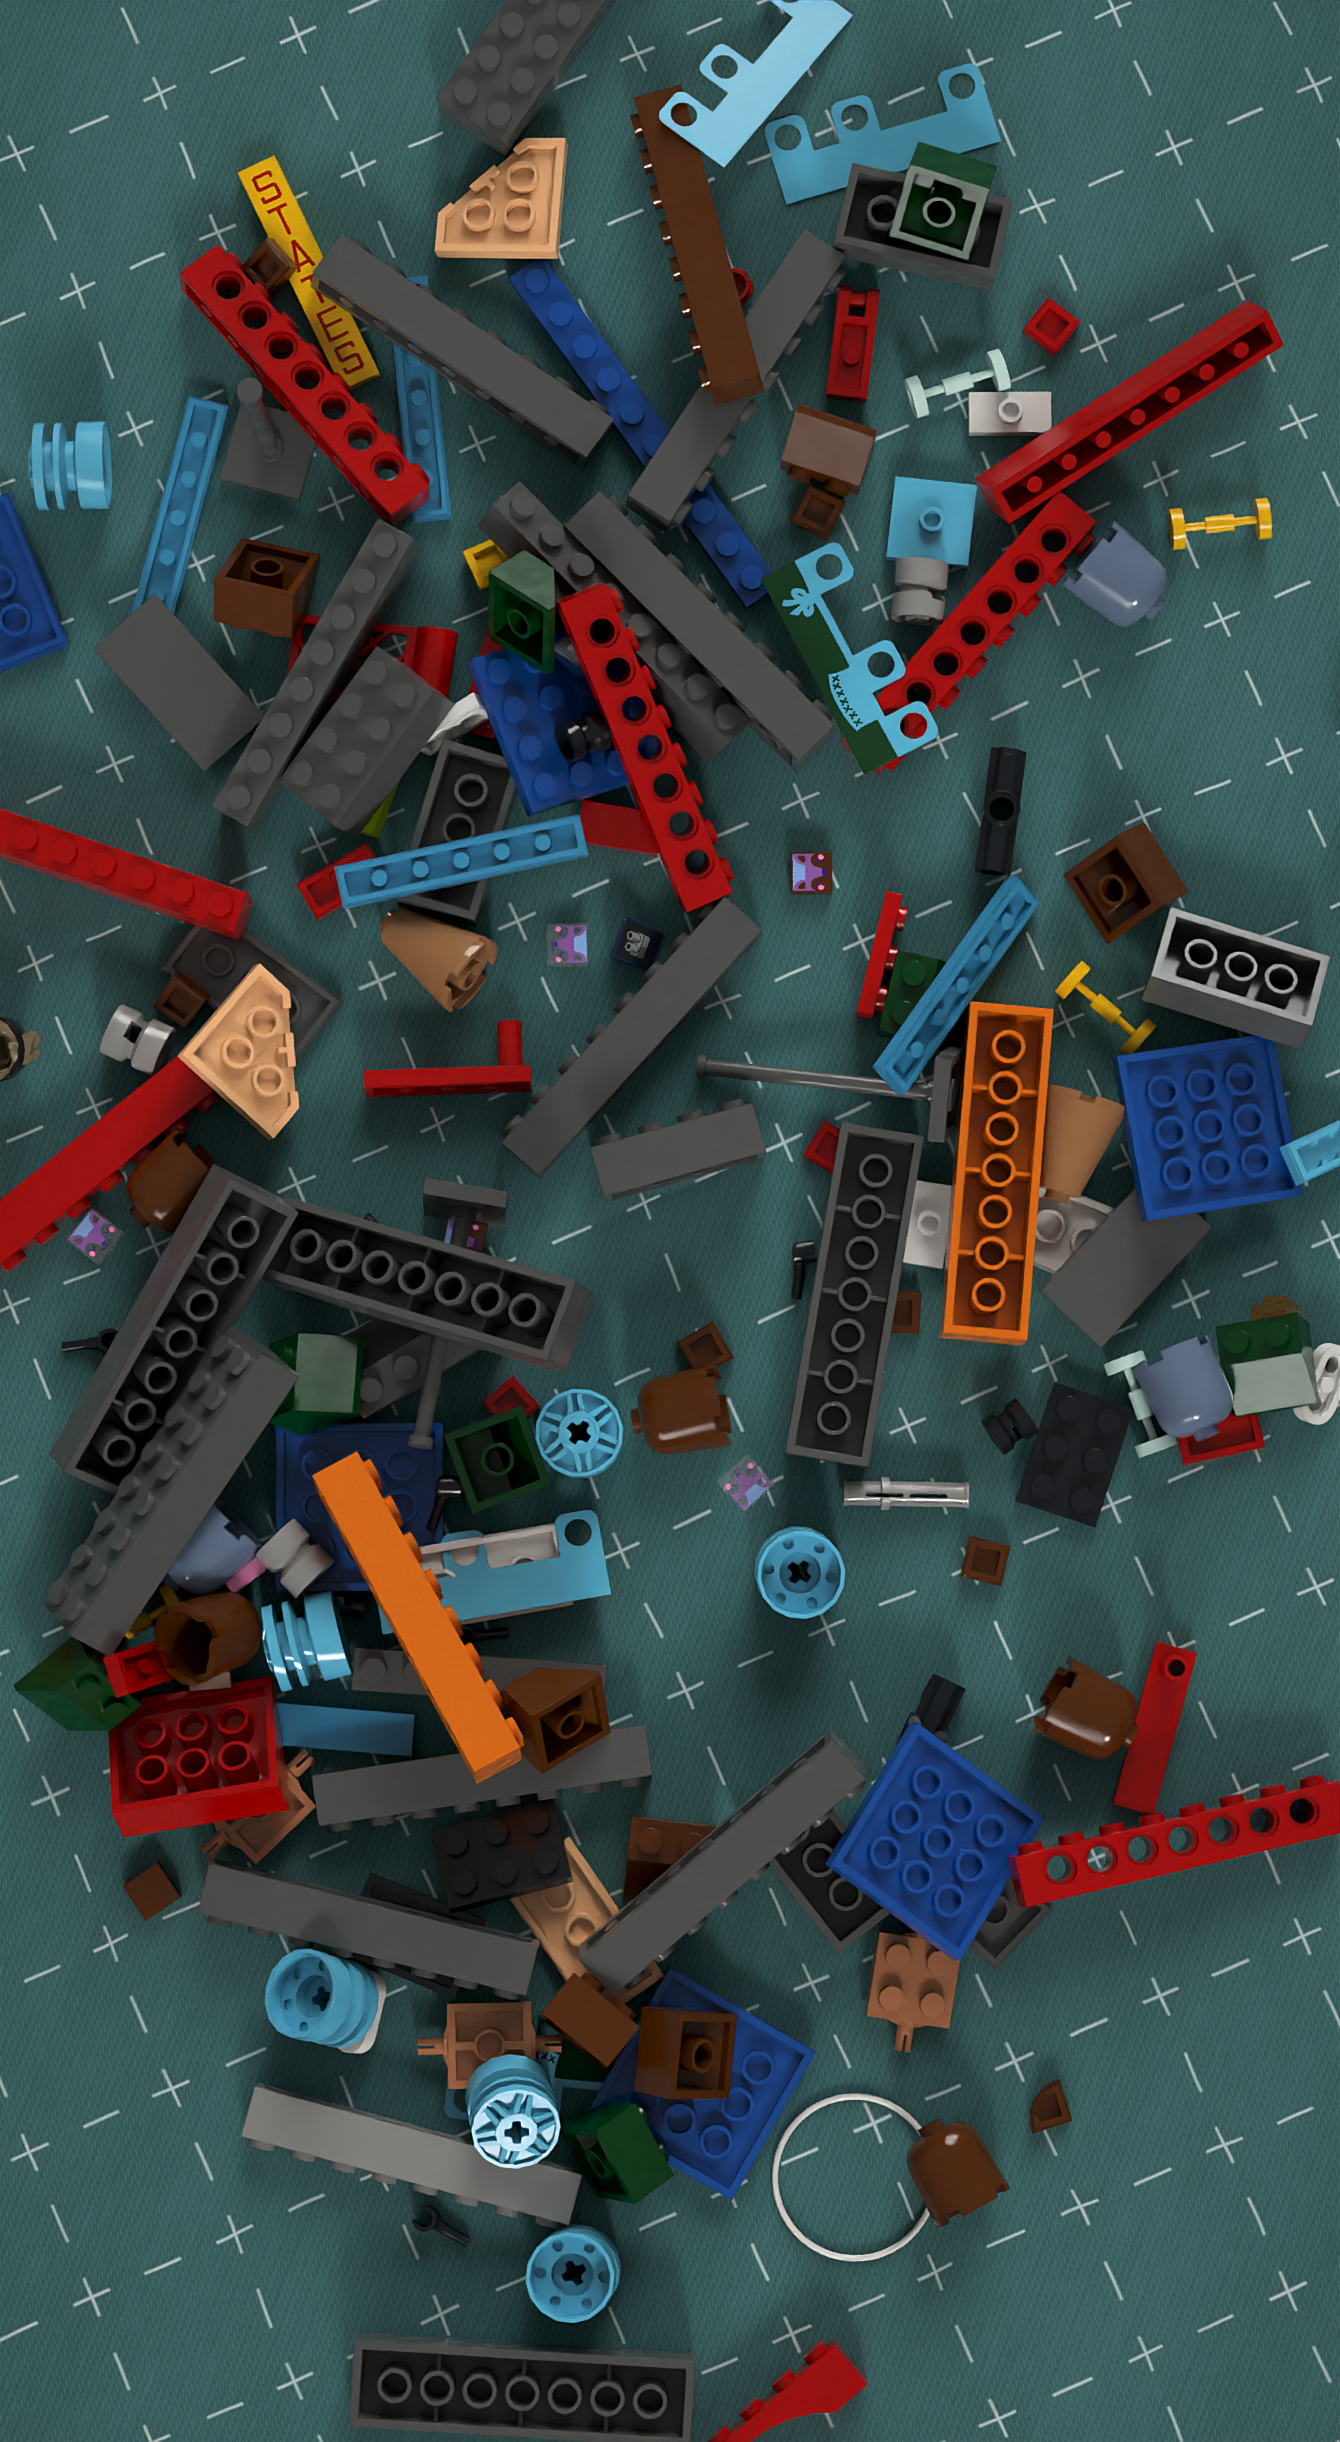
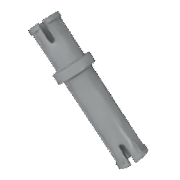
(855, 1493)

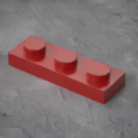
(882, 956)

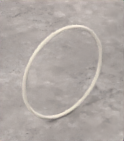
(852, 2096)

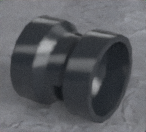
(583, 736)
(1002, 1433)

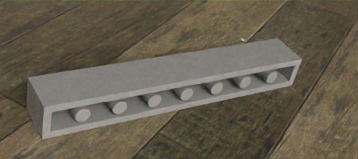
(407, 2153)

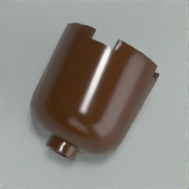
(168, 1182)
(683, 1412)
(208, 1636)
(1086, 1711)
(953, 2170)

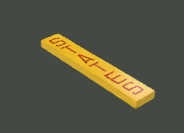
(287, 226)

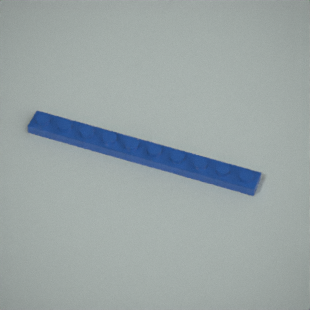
(636, 422)

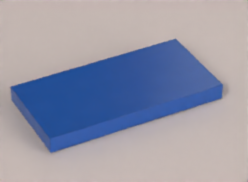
(26, 610)

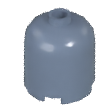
(1119, 579)
(1187, 1389)
(213, 1553)

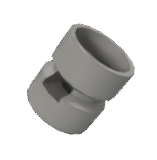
(919, 592)
(150, 1047)
(294, 1558)

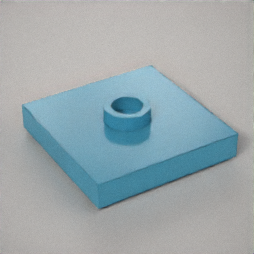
(931, 520)

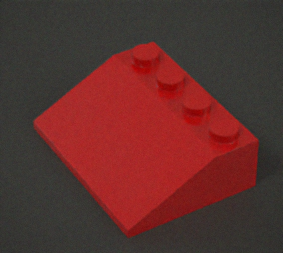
(198, 1759)

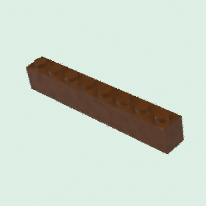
(699, 251)

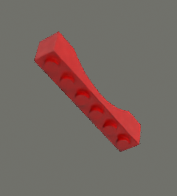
(816, 2387)

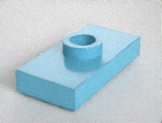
(1313, 1153)

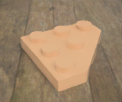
(510, 207)
(250, 1053)

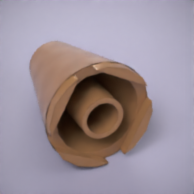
(439, 955)
(1074, 1140)

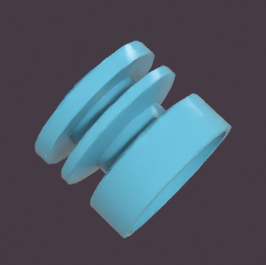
(71, 465)
(582, 1458)
(802, 1596)
(306, 1641)
(321, 1998)
(506, 2092)
(565, 2296)

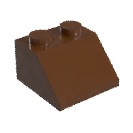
(828, 451)
(265, 588)
(1125, 882)
(557, 1713)
(655, 1847)
(590, 2019)
(685, 2053)

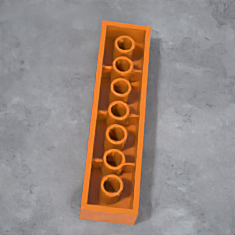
(996, 1173)
(417, 1618)

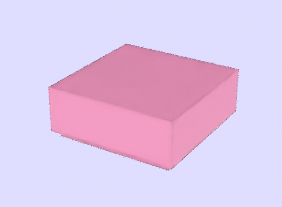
(246, 1575)

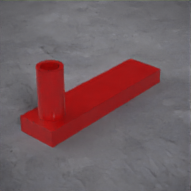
(507, 1077)
(1157, 1722)

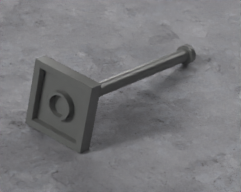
(267, 448)
(940, 1092)
(465, 1206)

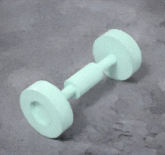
(996, 370)
(1140, 1404)

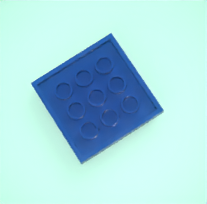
(523, 714)
(1205, 1126)
(405, 1473)
(934, 1841)
(716, 2137)

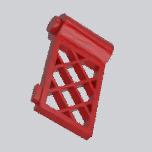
(427, 652)

